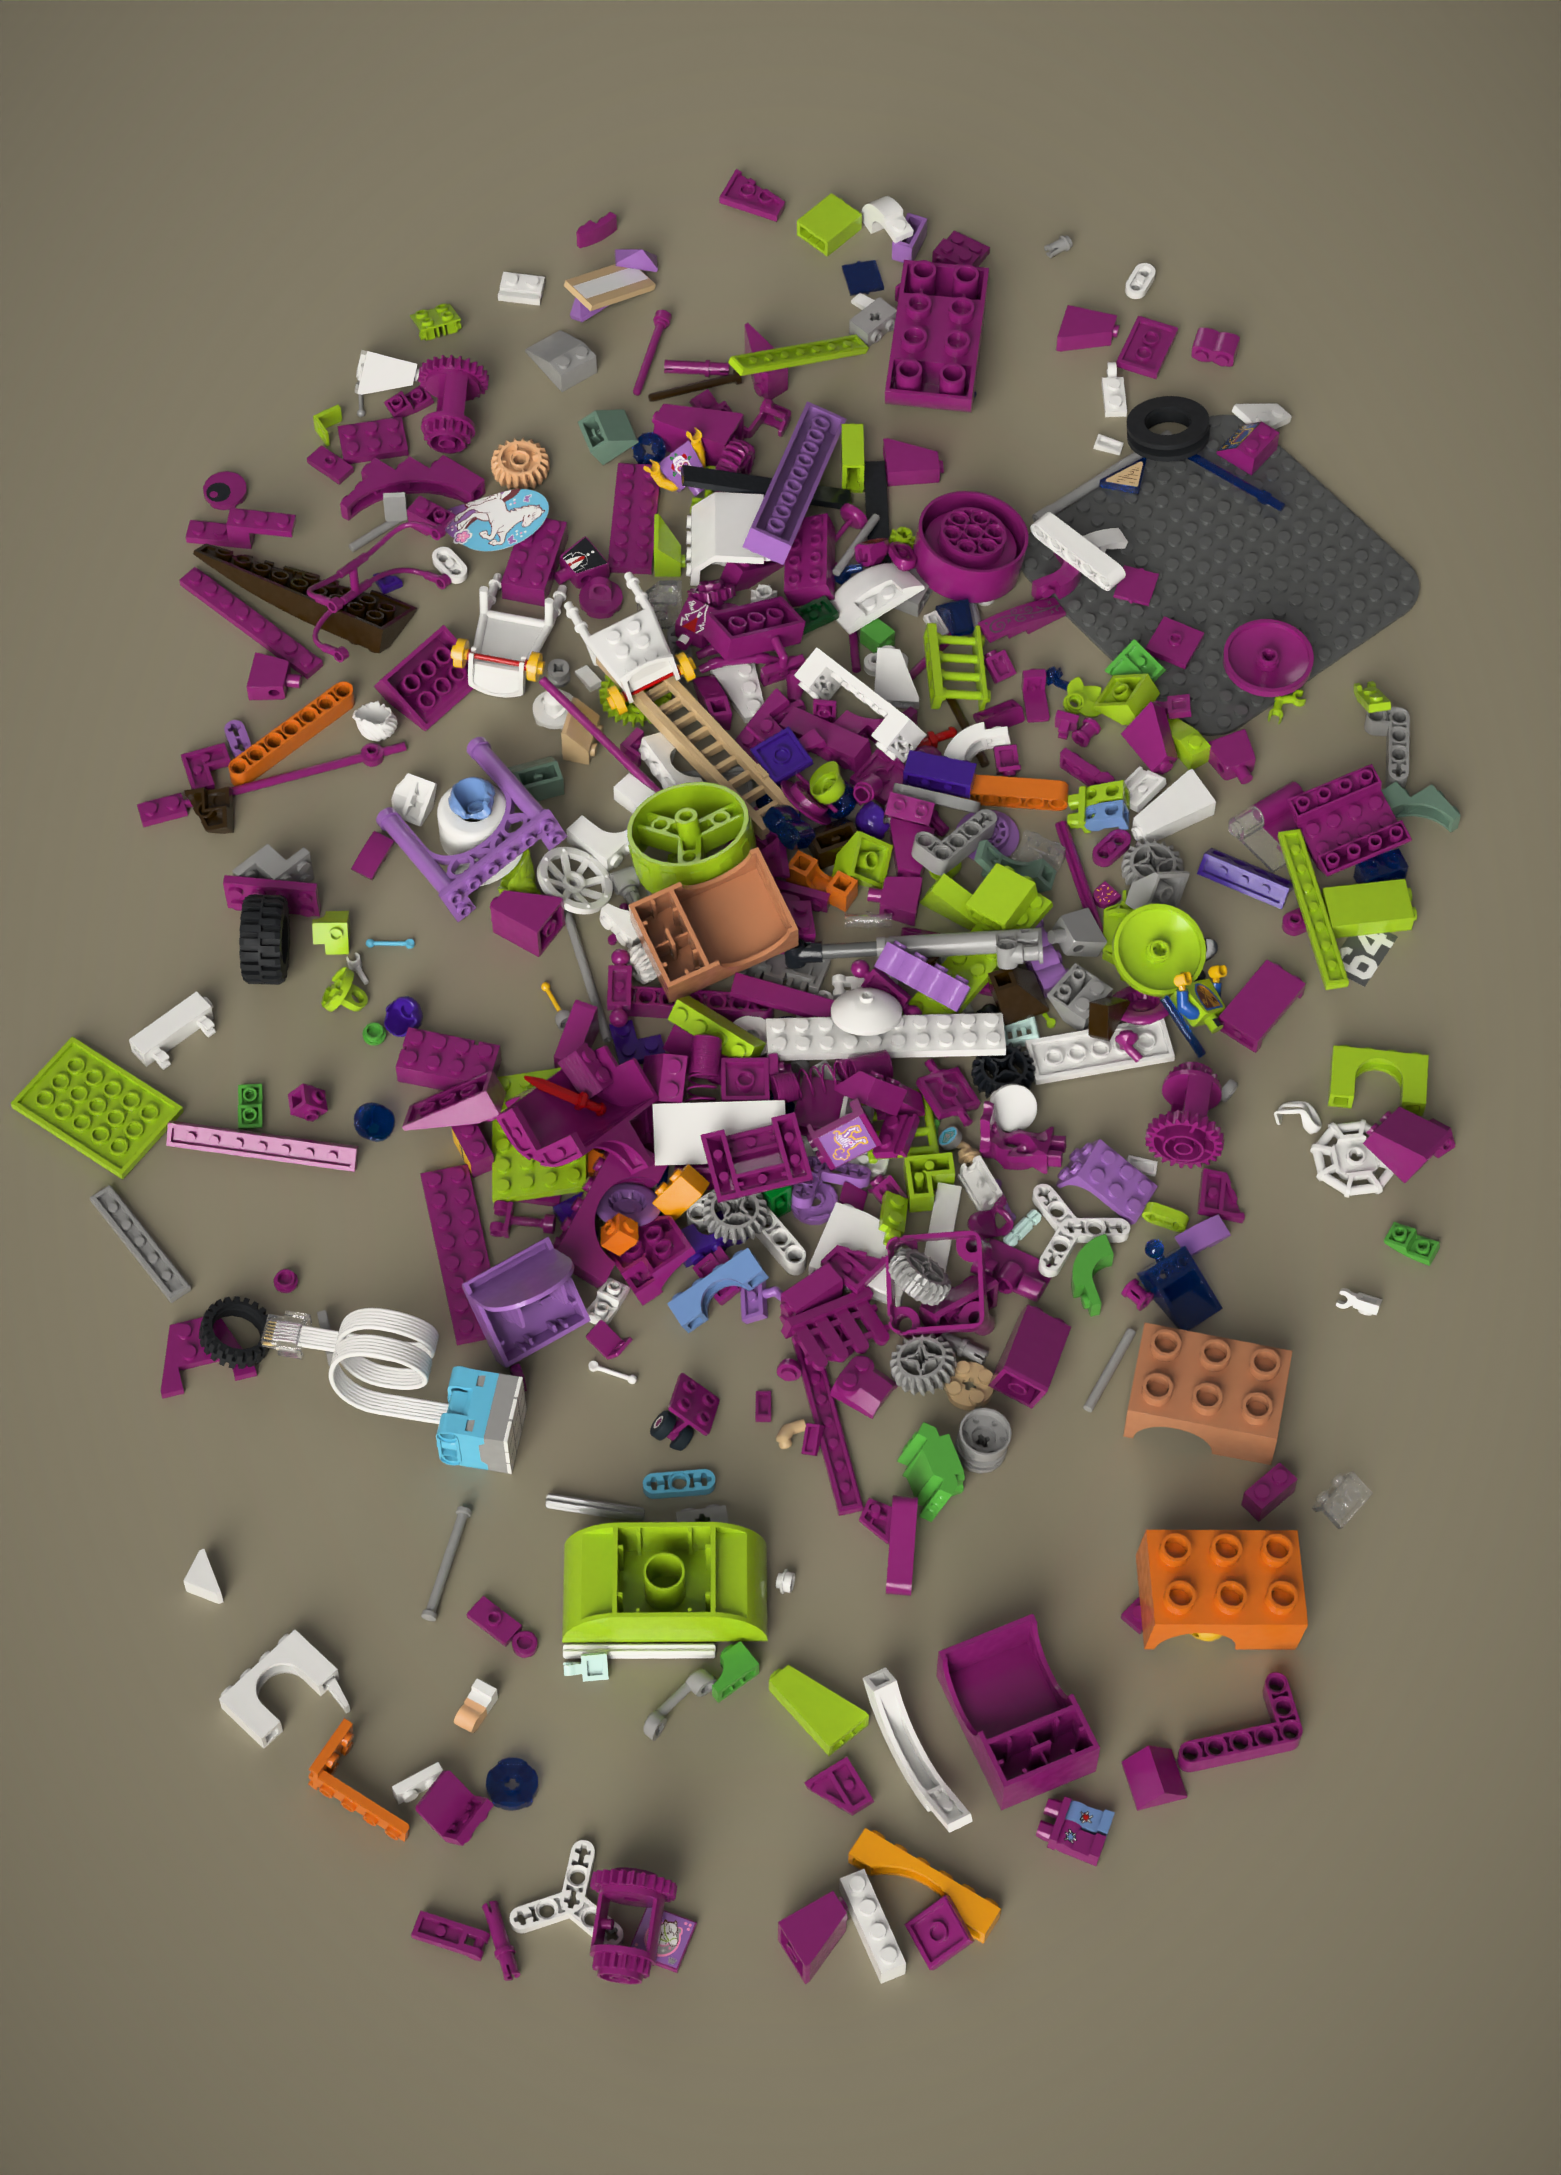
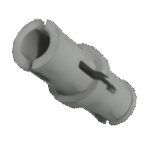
(965, 1348)

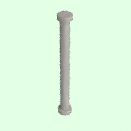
(462, 1515)

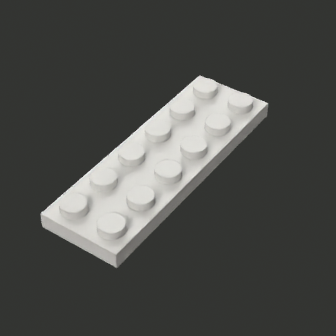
(1080, 1055)

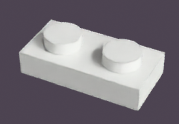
(411, 1787)

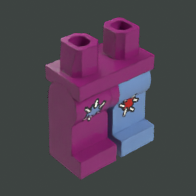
(1077, 1829)

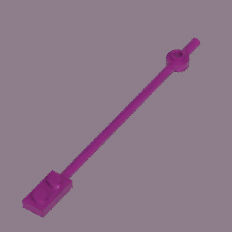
(175, 807)

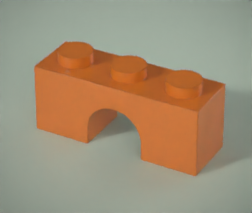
(806, 873)

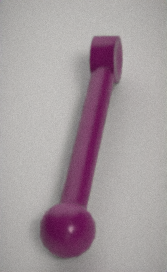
(612, 940)

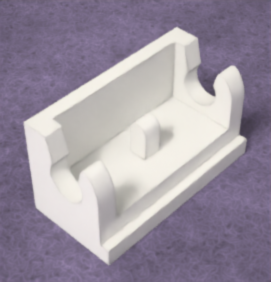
(979, 1184)

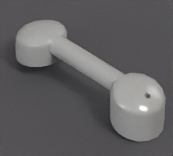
(698, 1682)

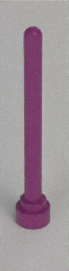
(661, 321)

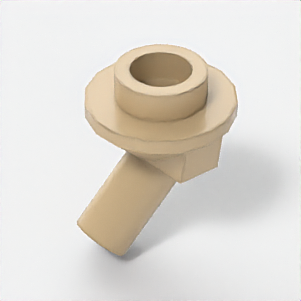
(966, 1153)

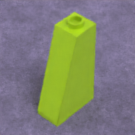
(817, 1709)

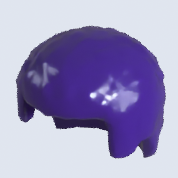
(870, 820)
(401, 1014)

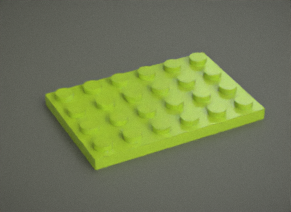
(97, 1107)
(524, 1179)

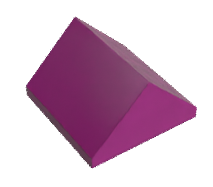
(1153, 1777)

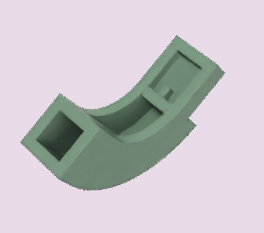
(1038, 870)

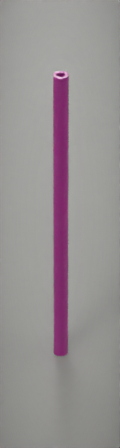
(598, 734)

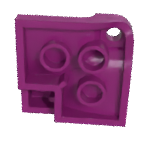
(653, 1258)

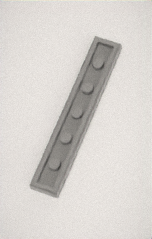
(140, 1244)

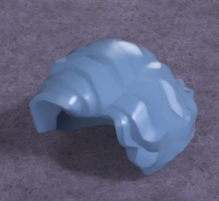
(472, 798)

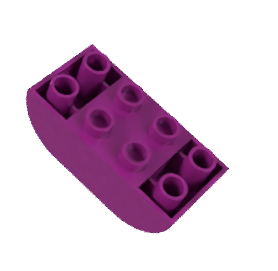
(937, 336)

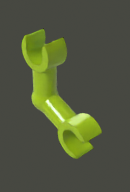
(1286, 699)

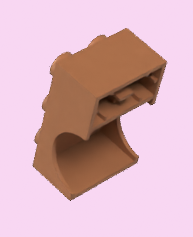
(714, 927)
(1212, 1388)

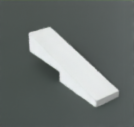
(943, 1220)

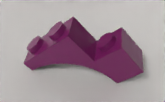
(866, 726)

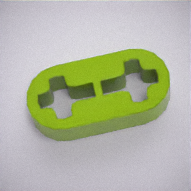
(1165, 1217)

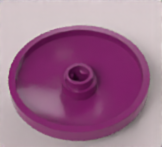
(1268, 658)

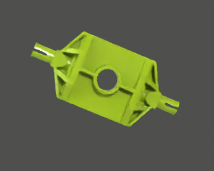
(1111, 919)

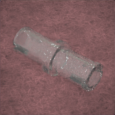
(868, 920)

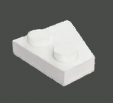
(1270, 414)

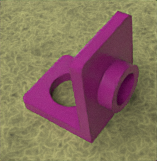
(606, 1340)

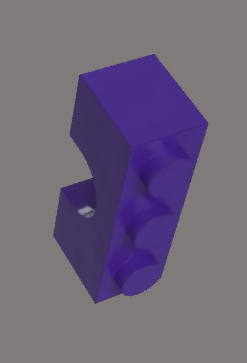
(703, 1243)

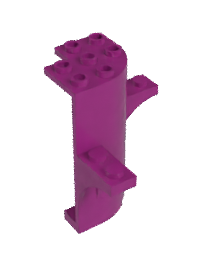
(557, 1134)

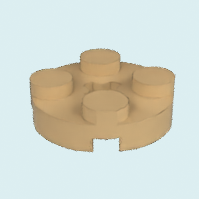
(974, 1397)

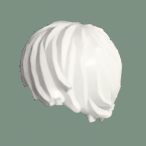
(375, 721)

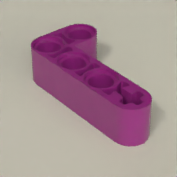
(901, 1545)

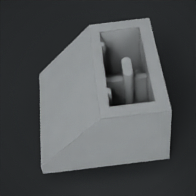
(1074, 993)

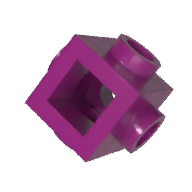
(307, 1102)

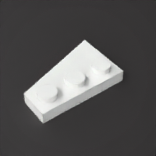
(741, 687)

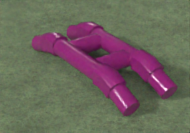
(719, 662)

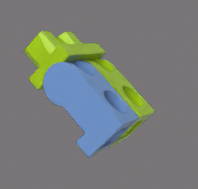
(1100, 807)

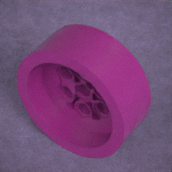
(970, 546)

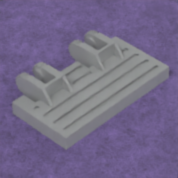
(776, 972)

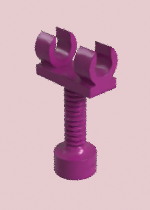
(506, 1209)

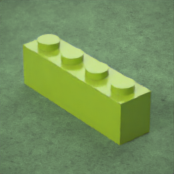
(701, 1020)

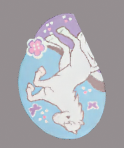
(498, 519)

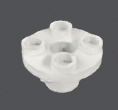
(549, 711)

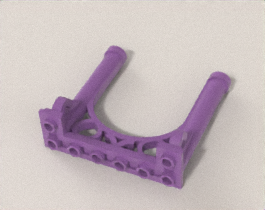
(493, 852)

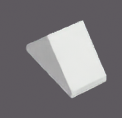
(201, 1579)

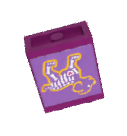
(844, 1137)

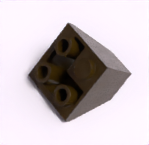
(1017, 994)

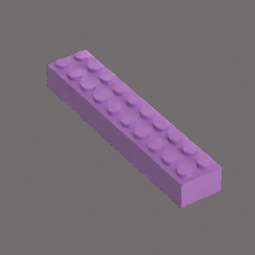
(794, 483)

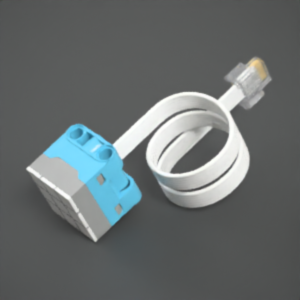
(483, 1409)

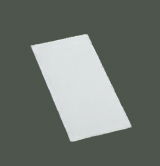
(680, 1125)

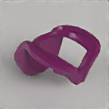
(984, 1221)

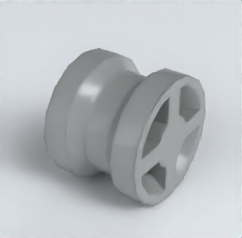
(556, 677)

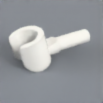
(356, 966)

